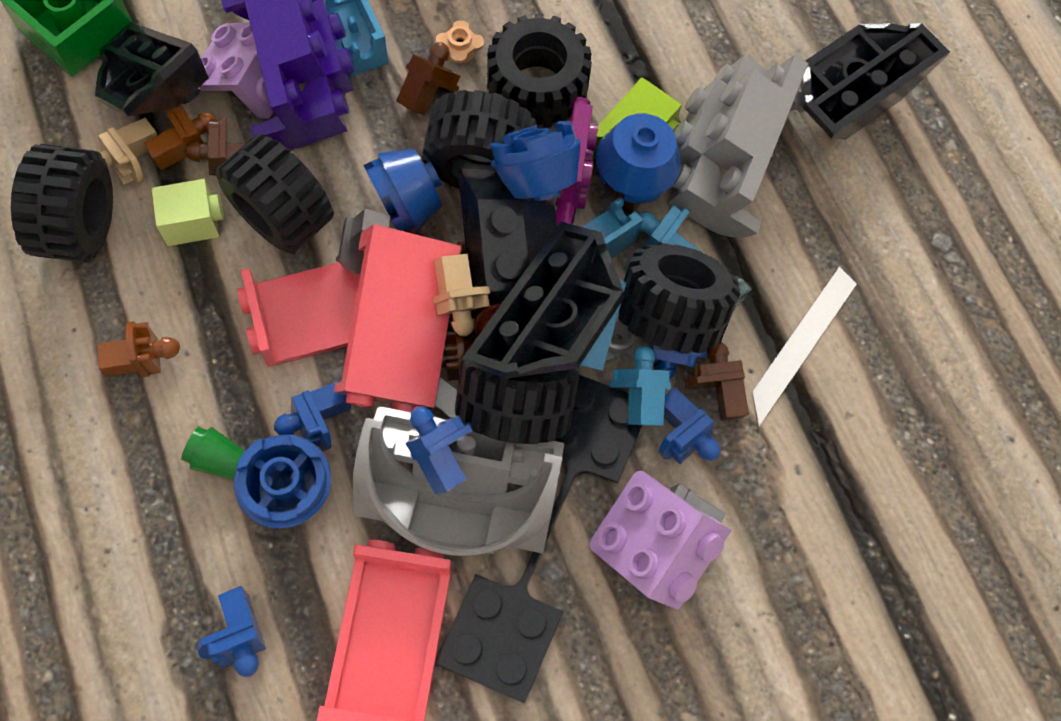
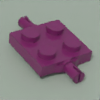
(576, 194)

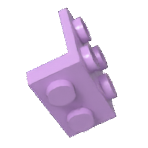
(235, 67)
(658, 540)

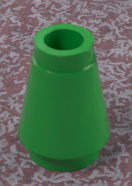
(212, 453)

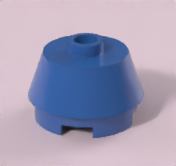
(639, 158)
(538, 161)
(405, 187)
(282, 481)

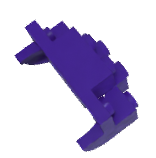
(294, 46)

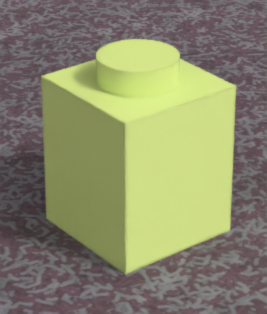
(187, 212)

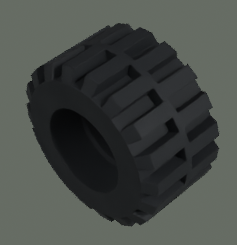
(546, 45)
(464, 128)
(275, 193)
(61, 202)
(678, 298)
(517, 408)

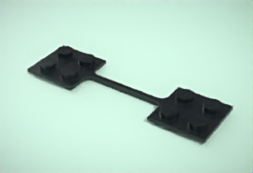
(503, 629)

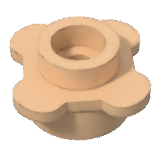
(461, 51)

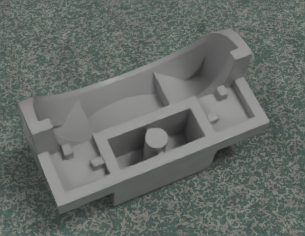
(736, 127)
(471, 516)

